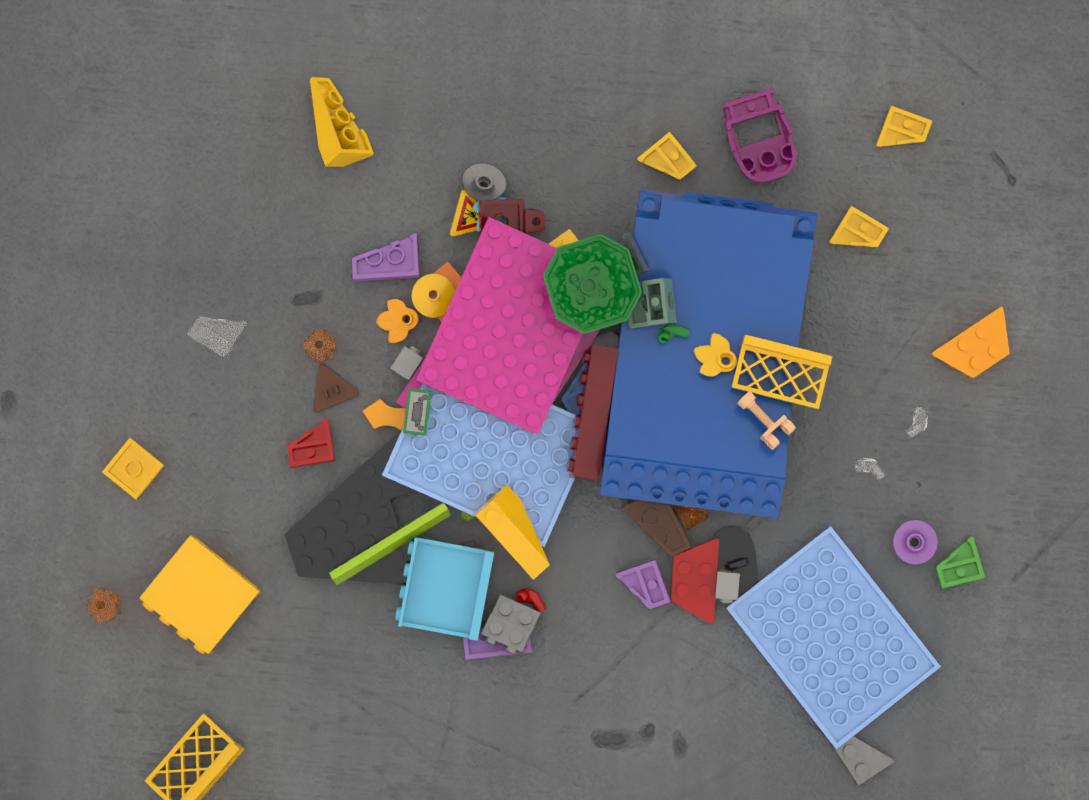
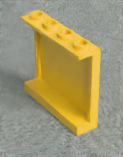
(199, 595)

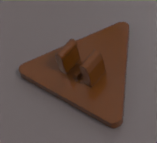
(331, 390)

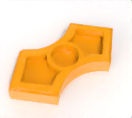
(383, 415)

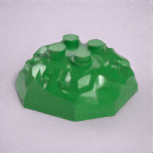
(592, 284)

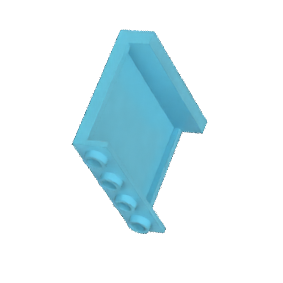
(445, 588)

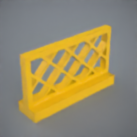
(784, 352)
(212, 773)

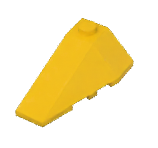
(337, 133)
(511, 526)

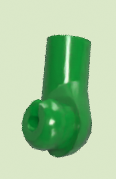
(670, 331)

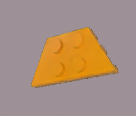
(977, 346)

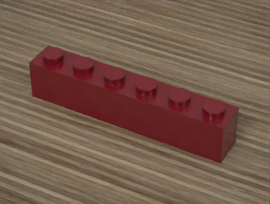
(593, 413)

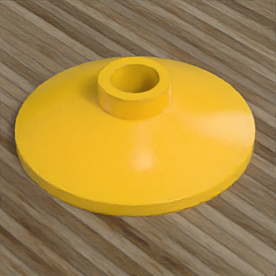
(432, 307)

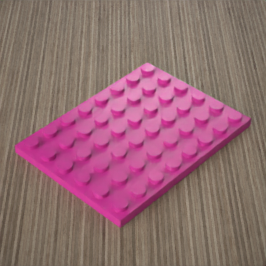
(500, 332)

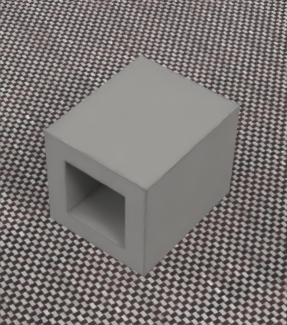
(407, 362)
(727, 585)

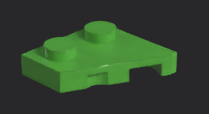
(960, 566)

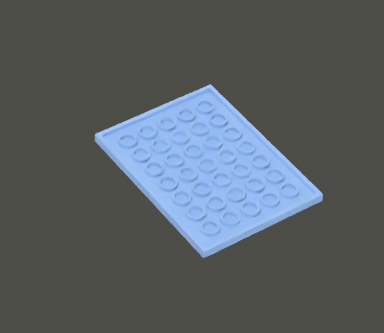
(476, 454)
(833, 637)

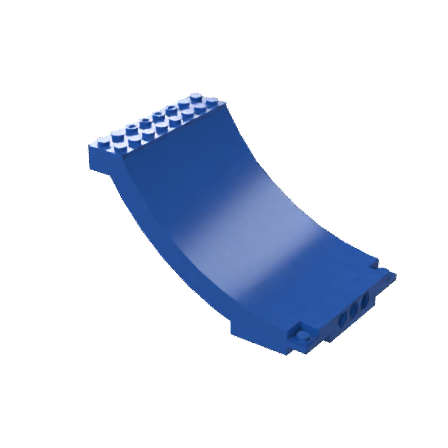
(679, 432)

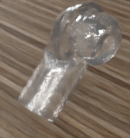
(920, 422)
(869, 465)

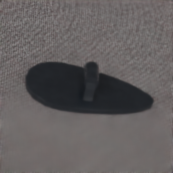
(737, 554)

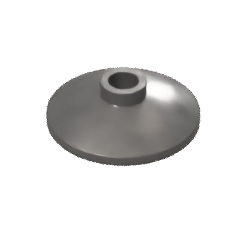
(487, 176)

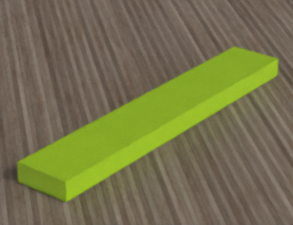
(390, 544)

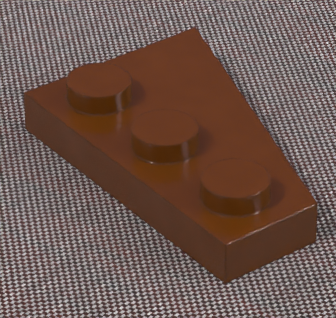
(660, 524)

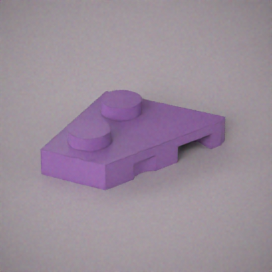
(646, 583)

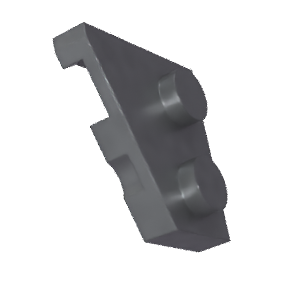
(862, 759)

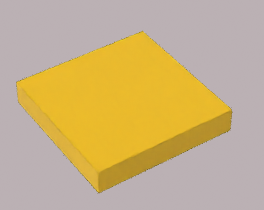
(133, 468)

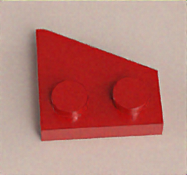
(313, 447)

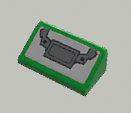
(417, 412)

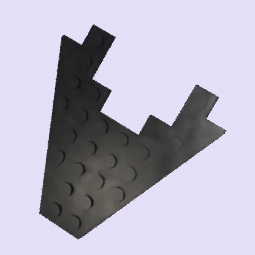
(351, 522)

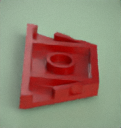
(695, 579)

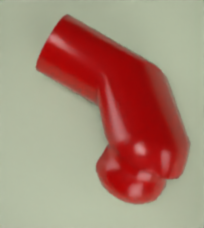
(532, 597)

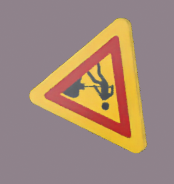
(465, 216)

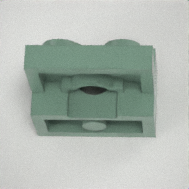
(655, 304)

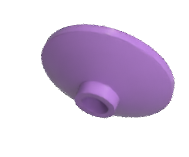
(926, 543)

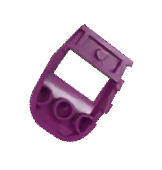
(767, 158)

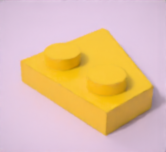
(903, 128)
(668, 157)
(859, 230)

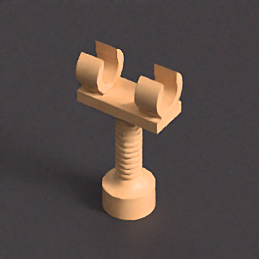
(770, 440)

